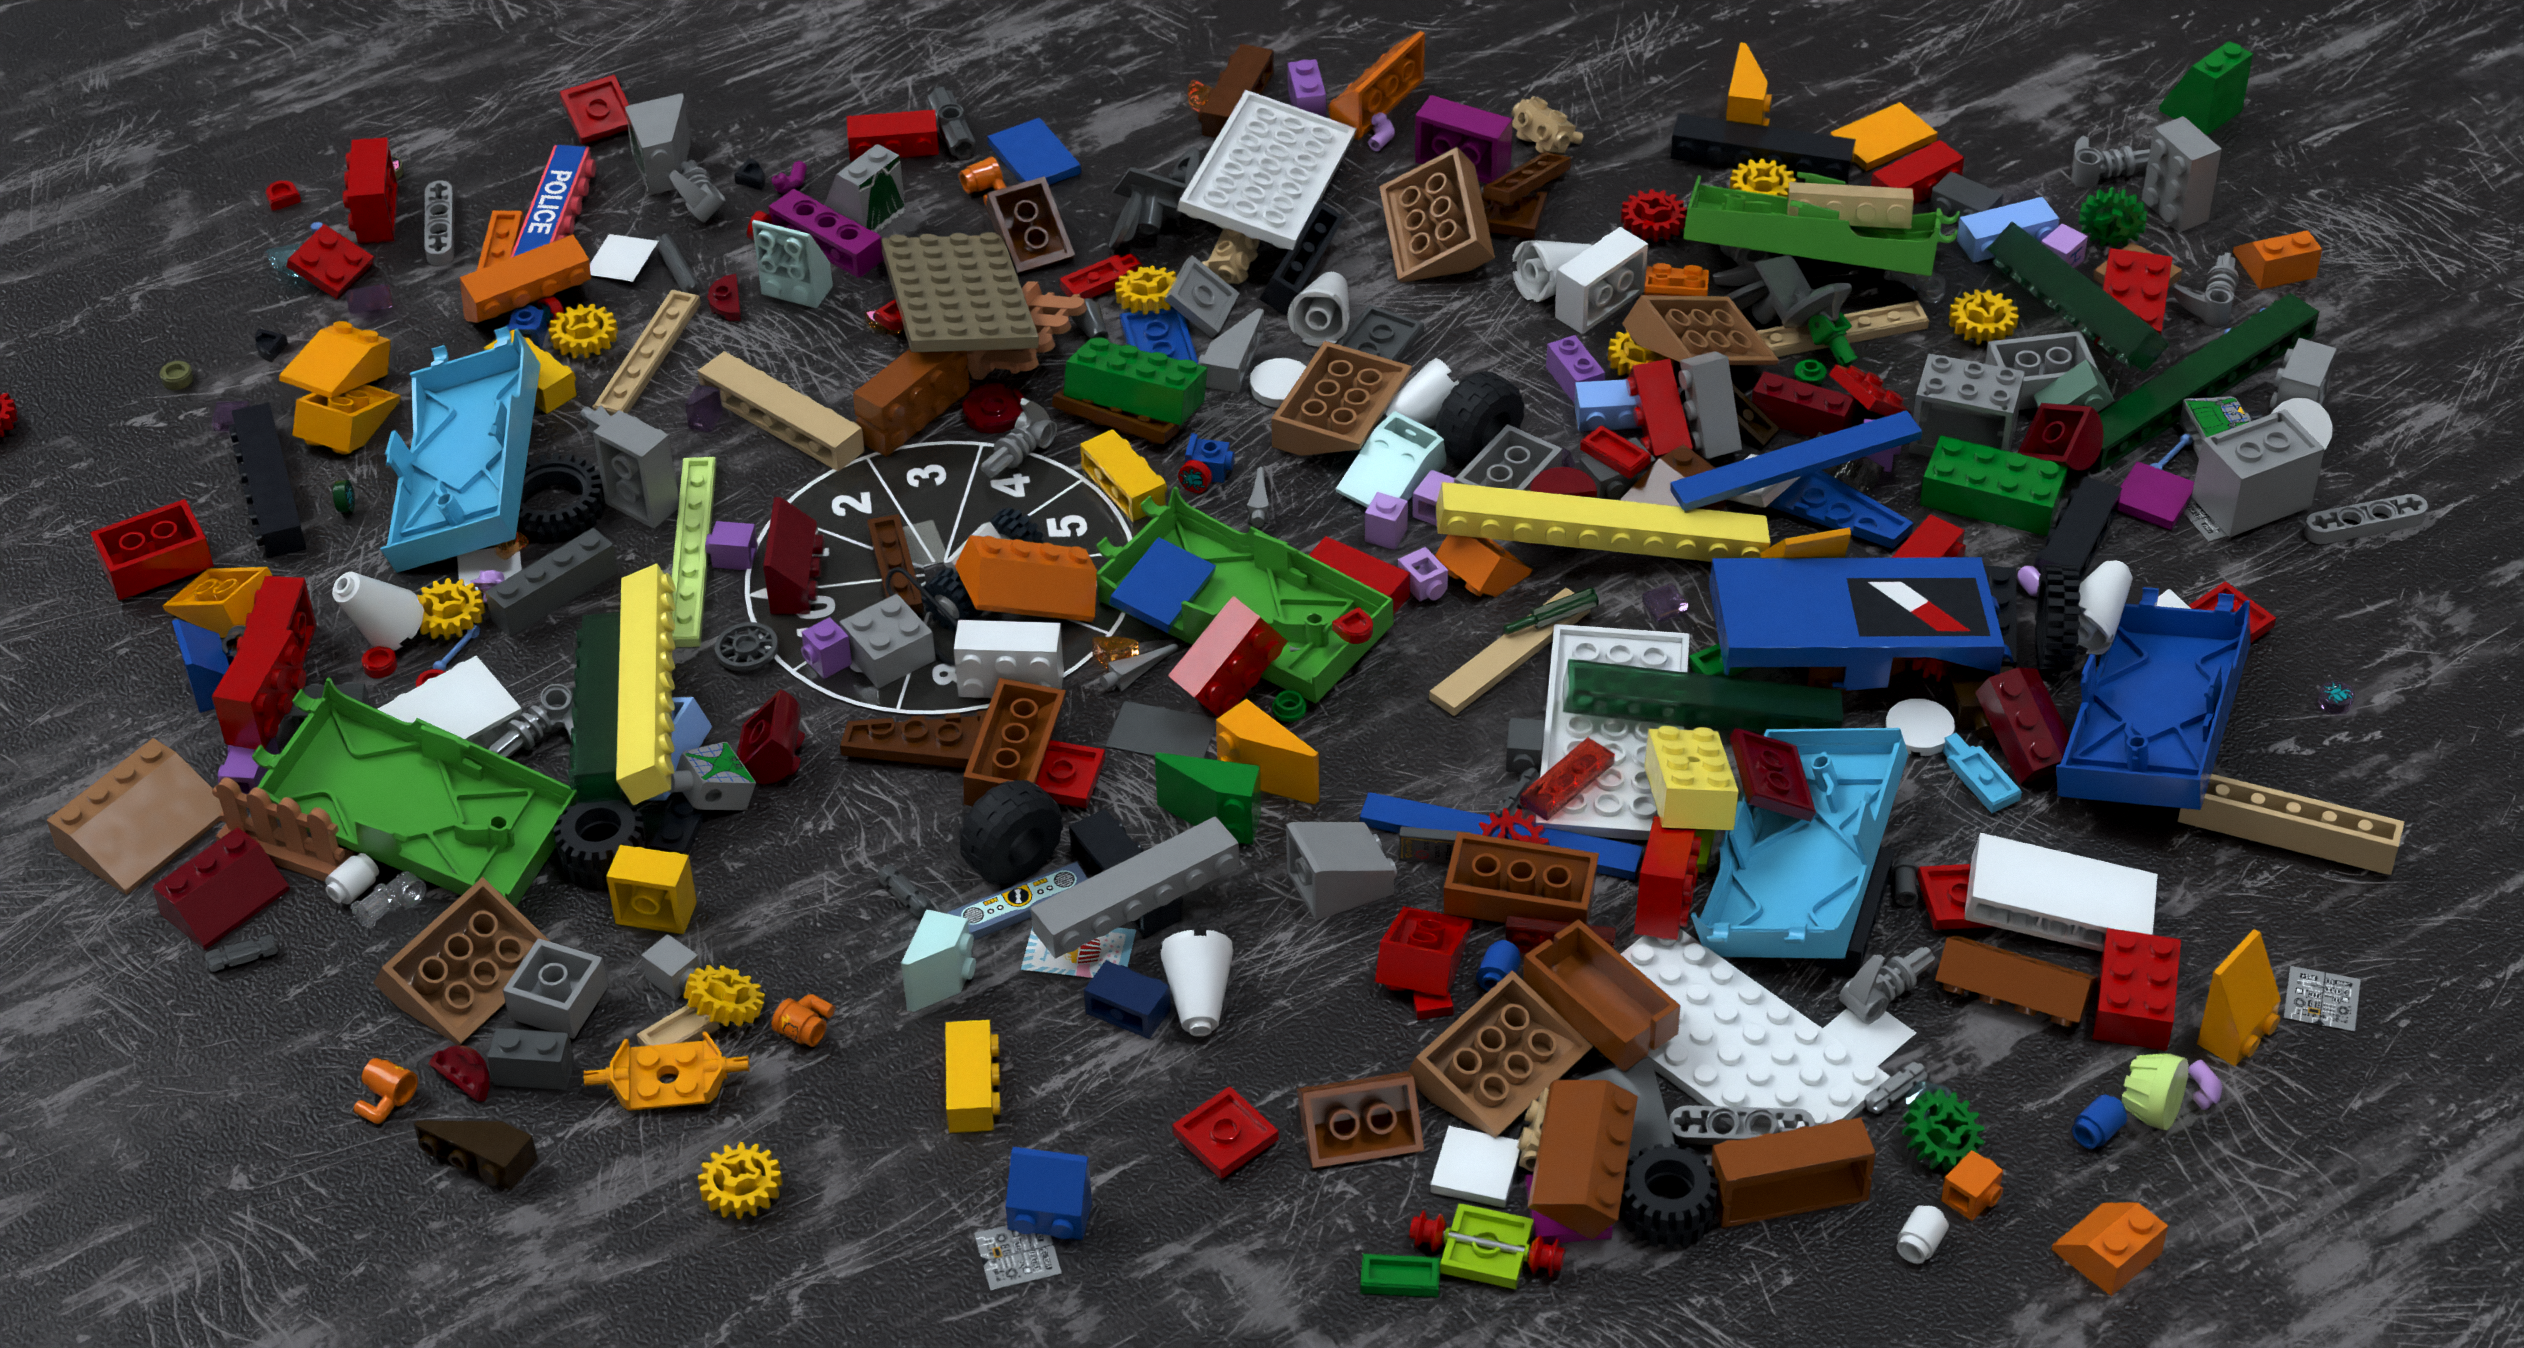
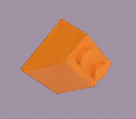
(2280, 259)
(1481, 564)
(2113, 1244)

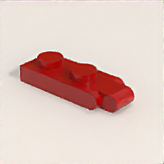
(1099, 276)

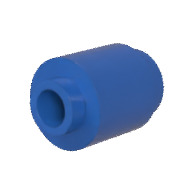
(1497, 963)
(2099, 1121)

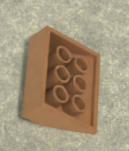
(1437, 219)
(1696, 326)
(1336, 401)
(136, 817)
(460, 963)
(1498, 1057)

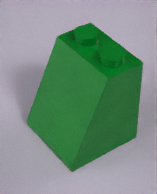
(2211, 89)

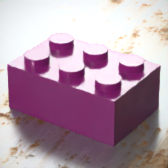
(1479, 135)

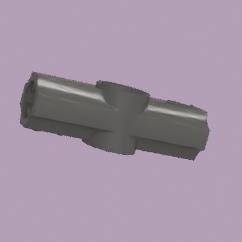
(951, 123)

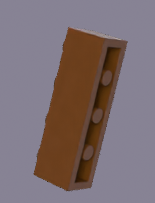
(1246, 70)

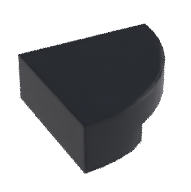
(750, 175)
(270, 344)

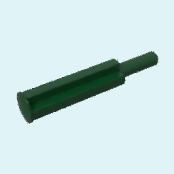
(1556, 611)

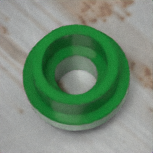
(1810, 372)
(1289, 706)

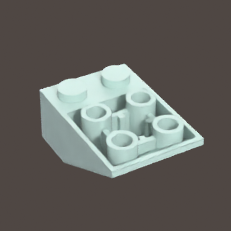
(791, 265)
(1393, 460)

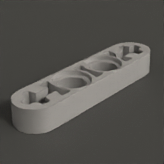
(441, 222)
(2329, 526)
(1743, 1120)

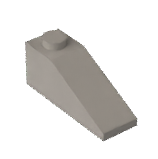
(1233, 352)

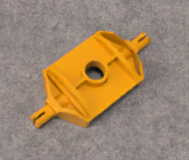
(637, 1071)

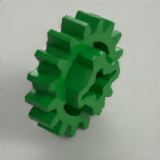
(2113, 217)
(1942, 1130)

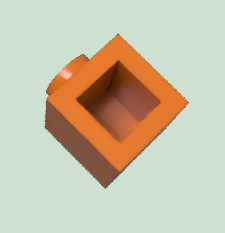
(1972, 1185)

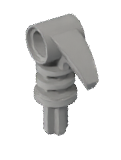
(2091, 162)
(696, 188)
(1746, 270)
(2216, 303)
(1030, 430)
(538, 720)
(1878, 985)

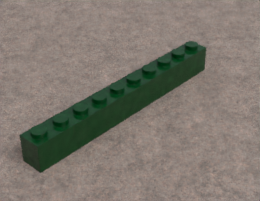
(2203, 375)

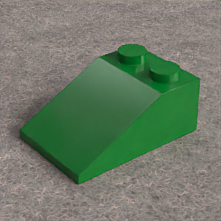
(1210, 788)

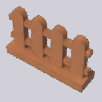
(1040, 306)
(287, 845)

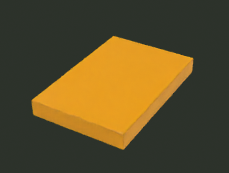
(1886, 135)

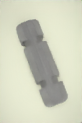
(1895, 1087)

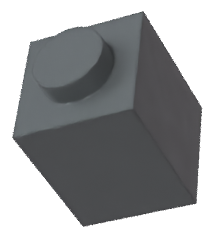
(1524, 745)

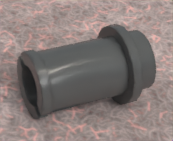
(230, 640)
(1905, 875)

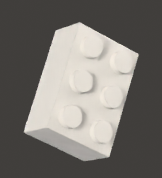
(1600, 280)
(1008, 651)

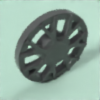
(746, 646)

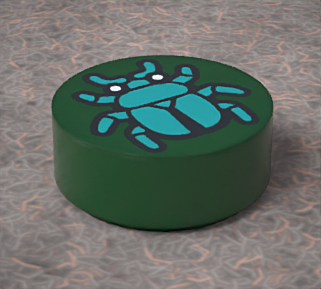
(343, 496)

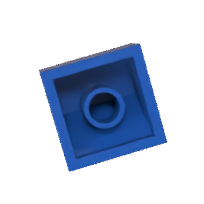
(203, 660)
(1048, 1193)

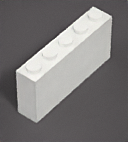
(461, 701)
(2056, 893)

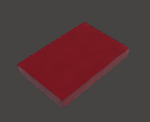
(1772, 774)

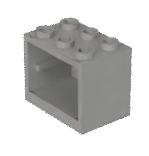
(1966, 403)
(2257, 472)

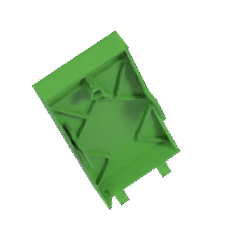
(1762, 224)
(1269, 577)
(418, 795)

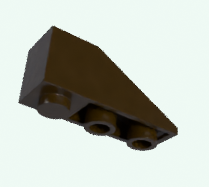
(482, 1147)

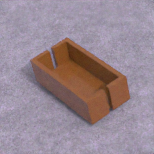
(909, 396)
(1601, 995)
(1792, 1172)

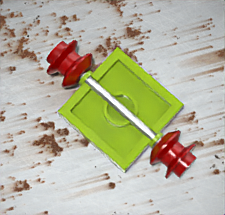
(1486, 1245)

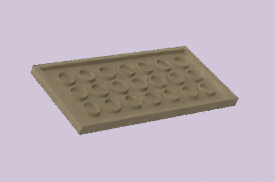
(958, 293)

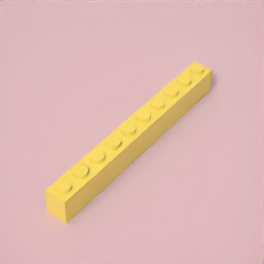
(1598, 523)
(645, 684)

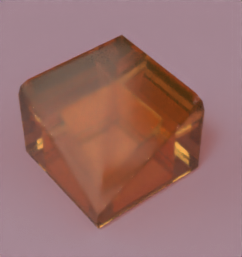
(1113, 648)

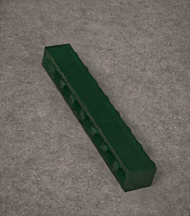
(2078, 298)
(1696, 699)
(596, 710)

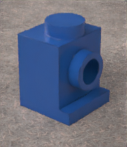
(530, 322)
(1213, 454)

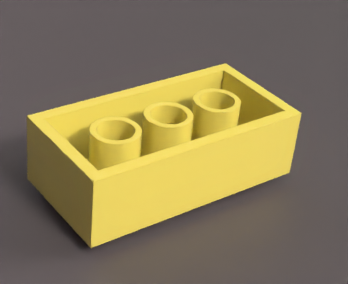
(1690, 778)

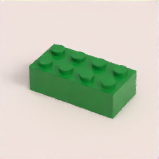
(1135, 380)
(1993, 485)

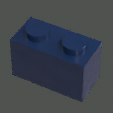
(1127, 999)

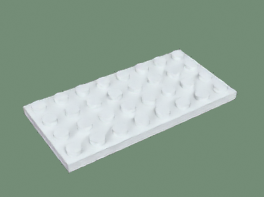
(1267, 170)
(1620, 798)
(1746, 1043)

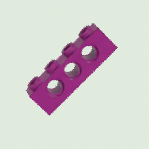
(839, 238)

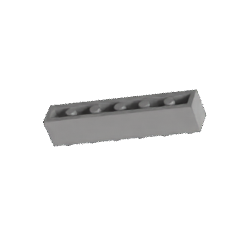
(1135, 887)

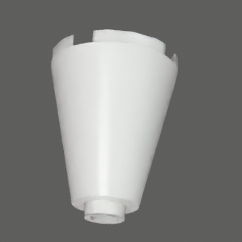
(1539, 264)
(1321, 310)
(1423, 394)
(2102, 604)
(379, 609)
(1197, 977)

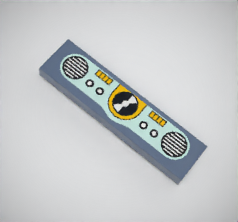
(1015, 902)

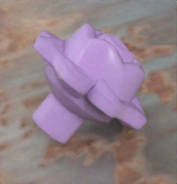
(487, 580)

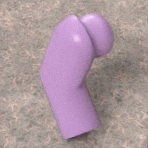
(1383, 132)
(2029, 579)
(2209, 1083)

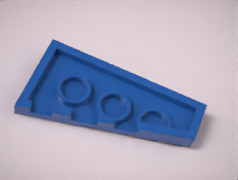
(1839, 506)

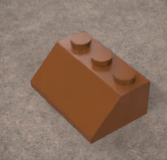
(1360, 1119)

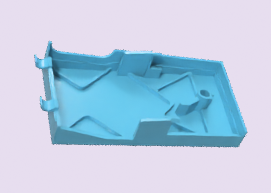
(466, 453)
(1796, 882)

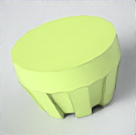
(2156, 1088)

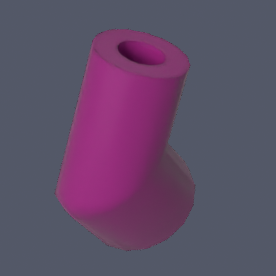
(795, 180)

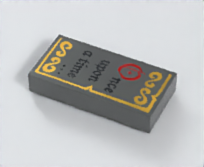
(1426, 844)

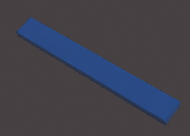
(1795, 460)
(1392, 813)

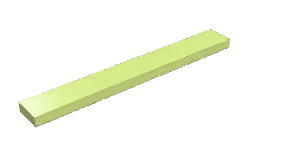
(690, 555)

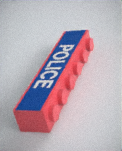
(557, 198)

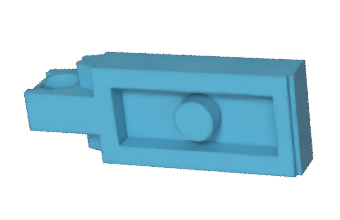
(1980, 774)

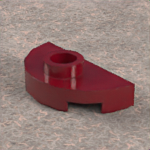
(724, 298)
(464, 1069)

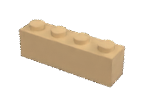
(1857, 204)

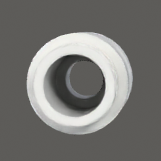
(351, 878)
(1922, 1234)

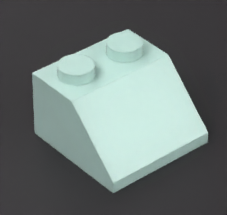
(937, 960)

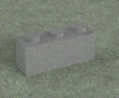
(1710, 404)

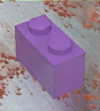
(1306, 87)

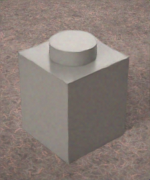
(669, 965)

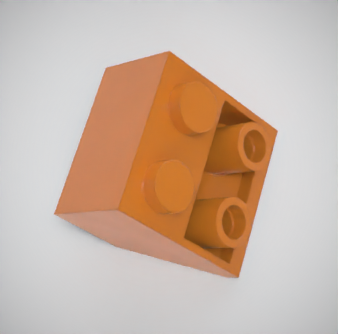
(1668, 281)

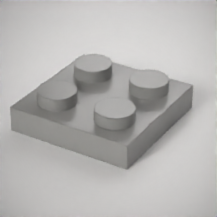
(1201, 296)

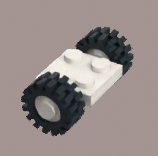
(947, 585)

